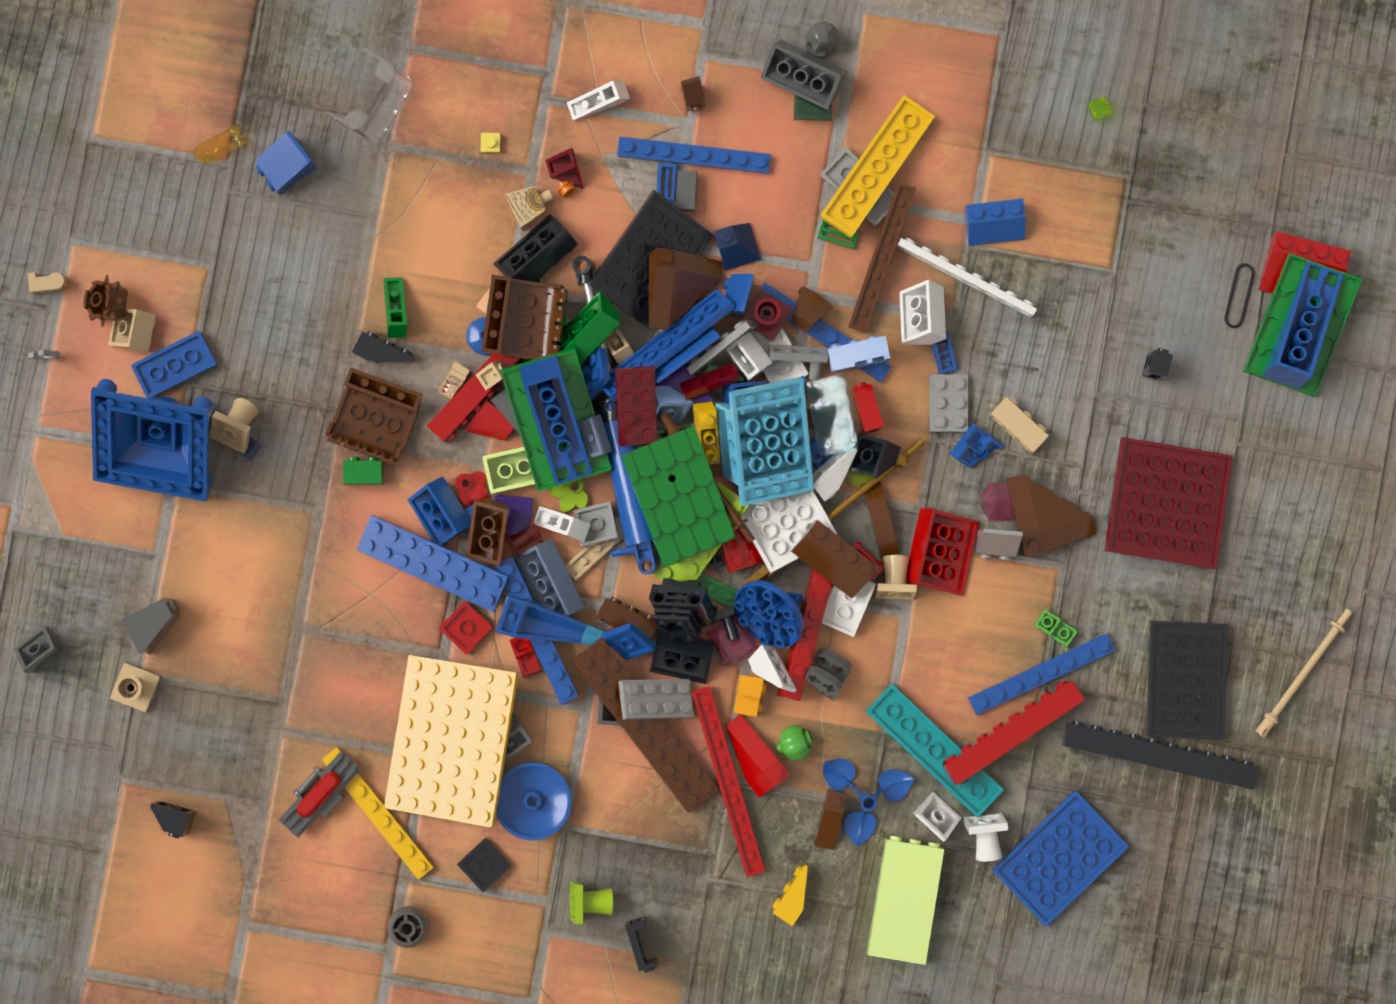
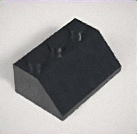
(683, 658)

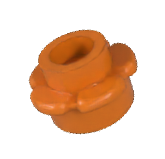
(566, 189)

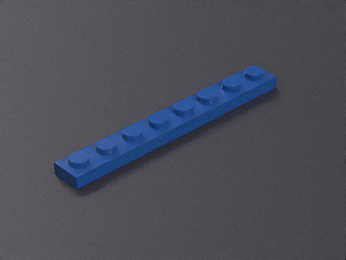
(693, 155)
(827, 334)
(1041, 674)

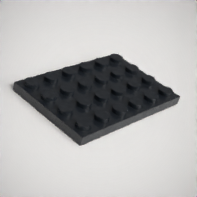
(626, 268)
(1187, 680)

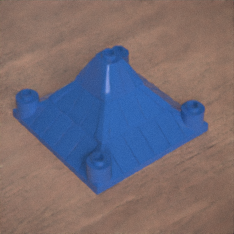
(150, 442)

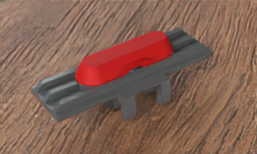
(322, 796)

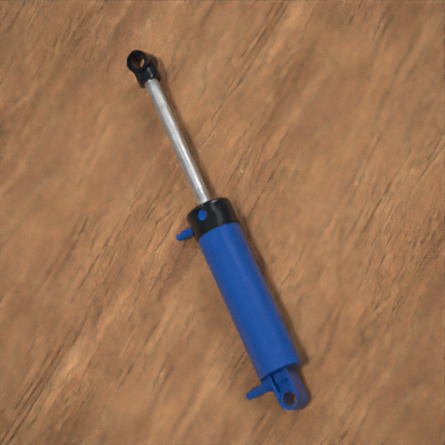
(634, 526)

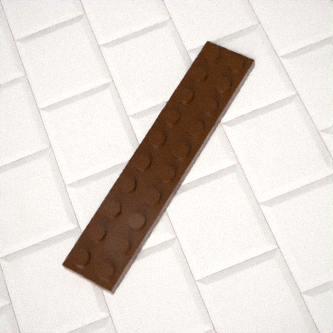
(651, 736)

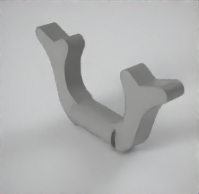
(44, 354)

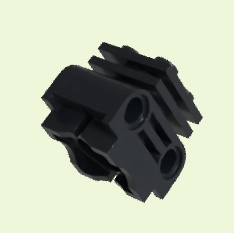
(681, 609)

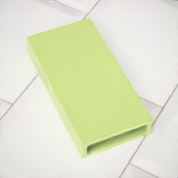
(905, 900)

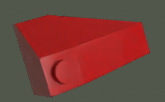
(757, 761)

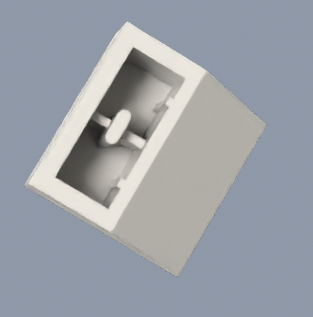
(748, 356)

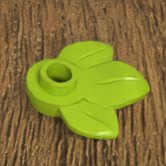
(570, 497)

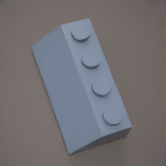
(549, 578)

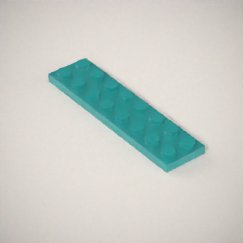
(930, 748)

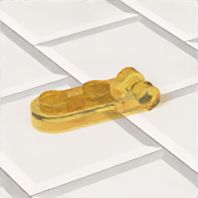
(219, 145)

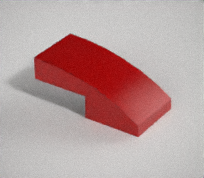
(525, 656)

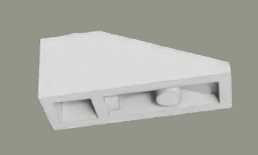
(598, 100)
(832, 473)
(562, 523)
(769, 666)

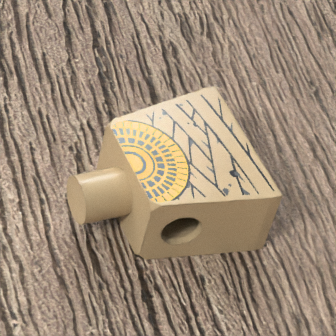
(528, 205)

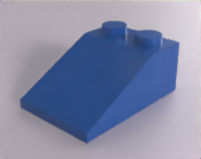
(738, 292)

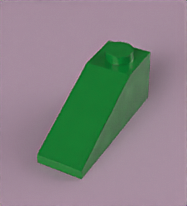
(395, 308)

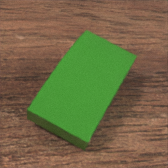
(1056, 628)

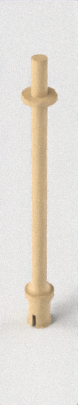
(1272, 717)

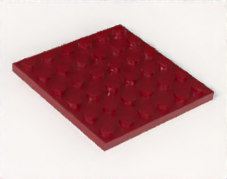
(1168, 503)

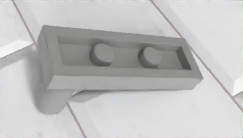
(810, 354)

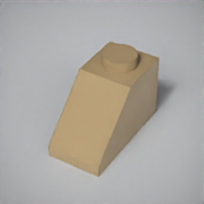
(618, 346)

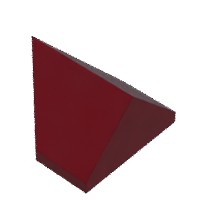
(565, 167)

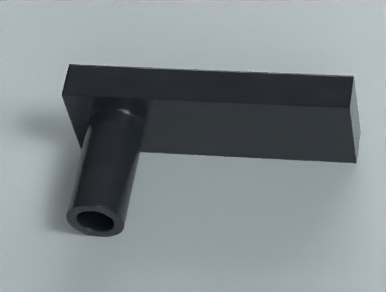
(726, 616)

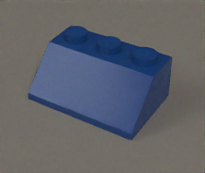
(995, 222)
(439, 511)

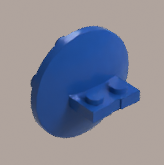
(770, 613)

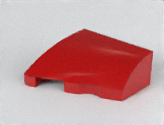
(490, 423)

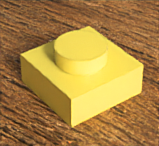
(490, 142)

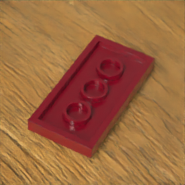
(636, 405)

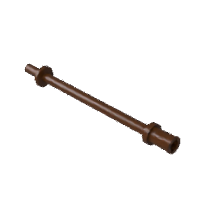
(672, 428)

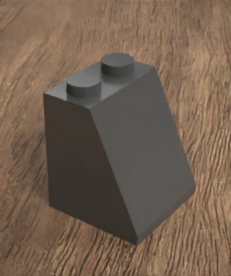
(151, 624)

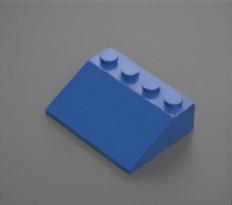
(688, 353)

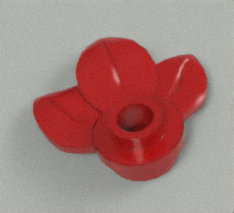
(475, 488)

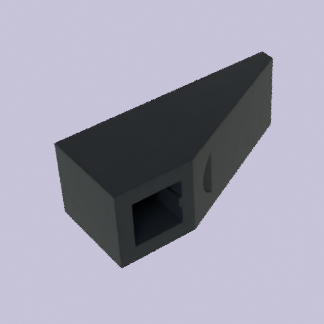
(376, 351)

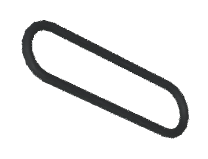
(1231, 293)

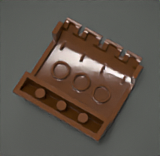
(523, 318)
(374, 416)

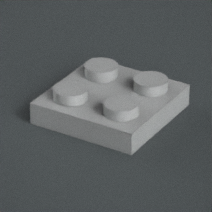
(602, 522)

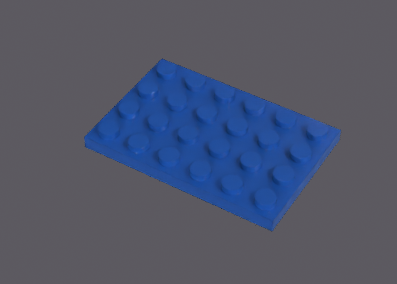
(1060, 858)

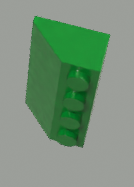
(590, 327)

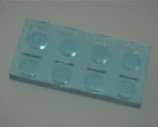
(831, 415)

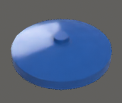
(533, 801)

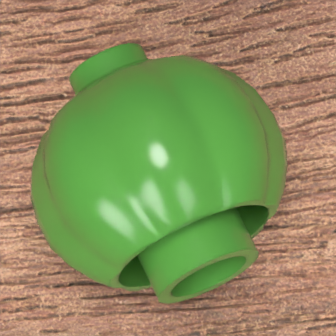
(795, 742)

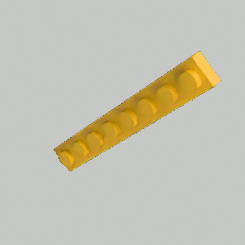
(385, 822)

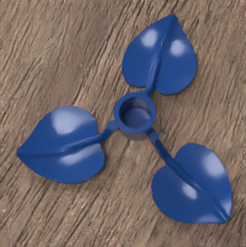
(861, 825)

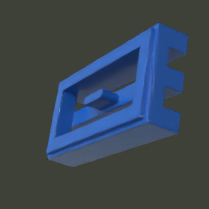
(667, 166)

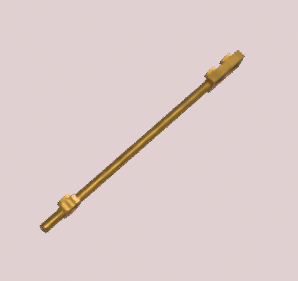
(901, 461)

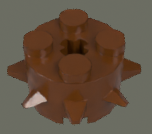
(106, 301)

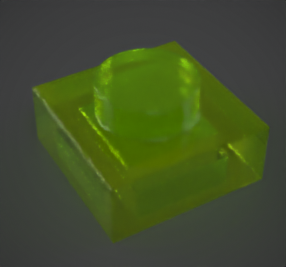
(1099, 108)

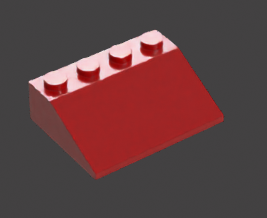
(1283, 244)
(941, 551)

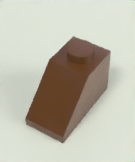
(693, 94)

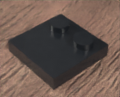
(484, 865)

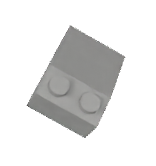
(998, 543)

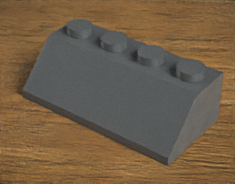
(803, 74)

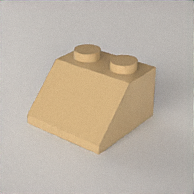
(133, 330)

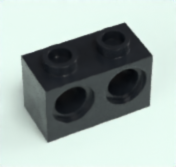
(1157, 364)

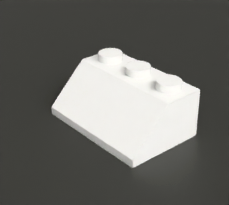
(922, 314)

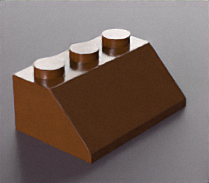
(488, 531)

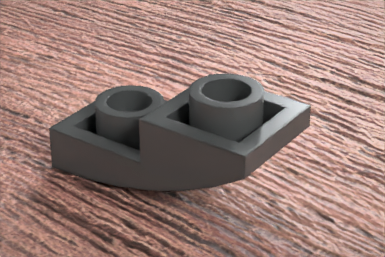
(686, 190)

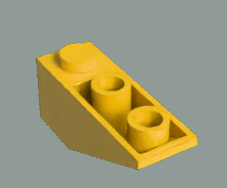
(707, 430)
(792, 902)

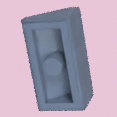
(594, 436)

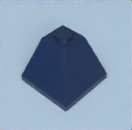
(736, 245)

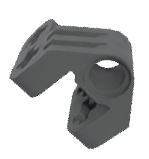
(830, 681)

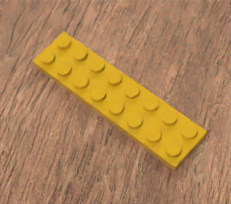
(877, 166)

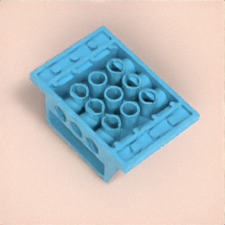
(766, 441)

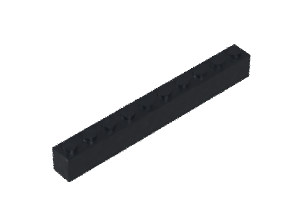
(1160, 756)

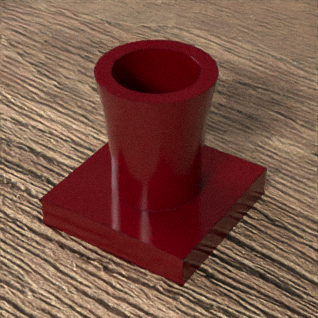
(771, 325)

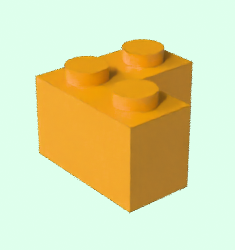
(749, 694)

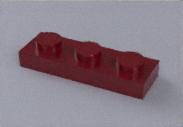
(709, 381)

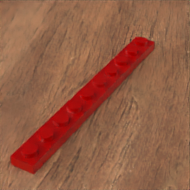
(728, 781)

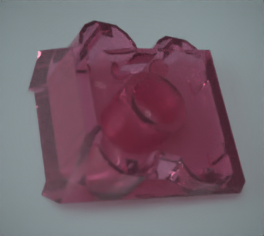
(735, 649)

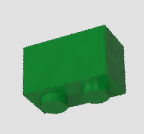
(363, 472)

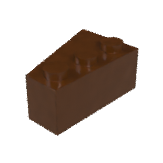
(617, 615)

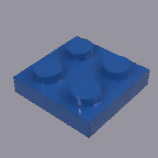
(596, 372)
(628, 641)

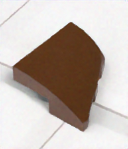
(809, 309)

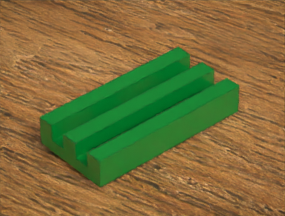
(836, 241)

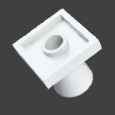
(986, 834)

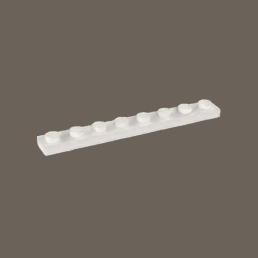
(959, 273)

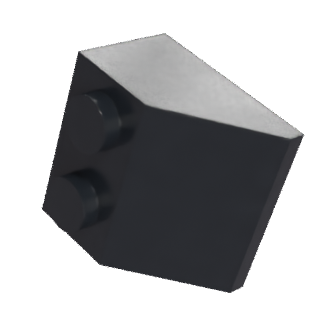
(874, 456)
(173, 818)

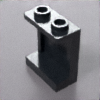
(632, 927)

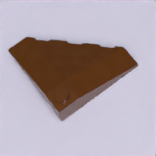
(676, 283)
(1045, 518)

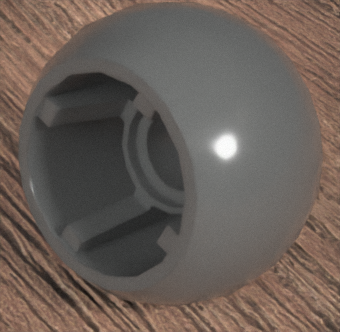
(397, 933)

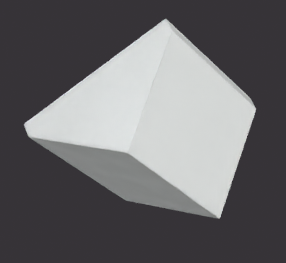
(937, 816)

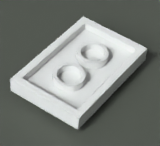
(846, 613)

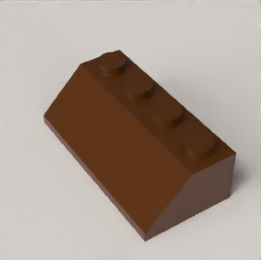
(834, 559)

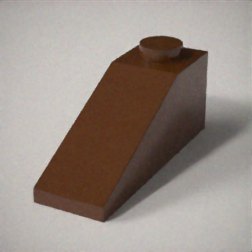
(830, 819)

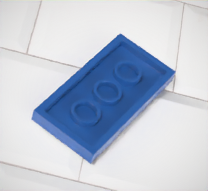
(174, 365)

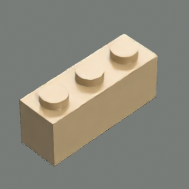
(1019, 424)

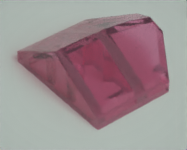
(996, 502)

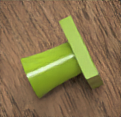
(588, 902)

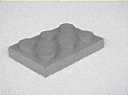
(948, 402)

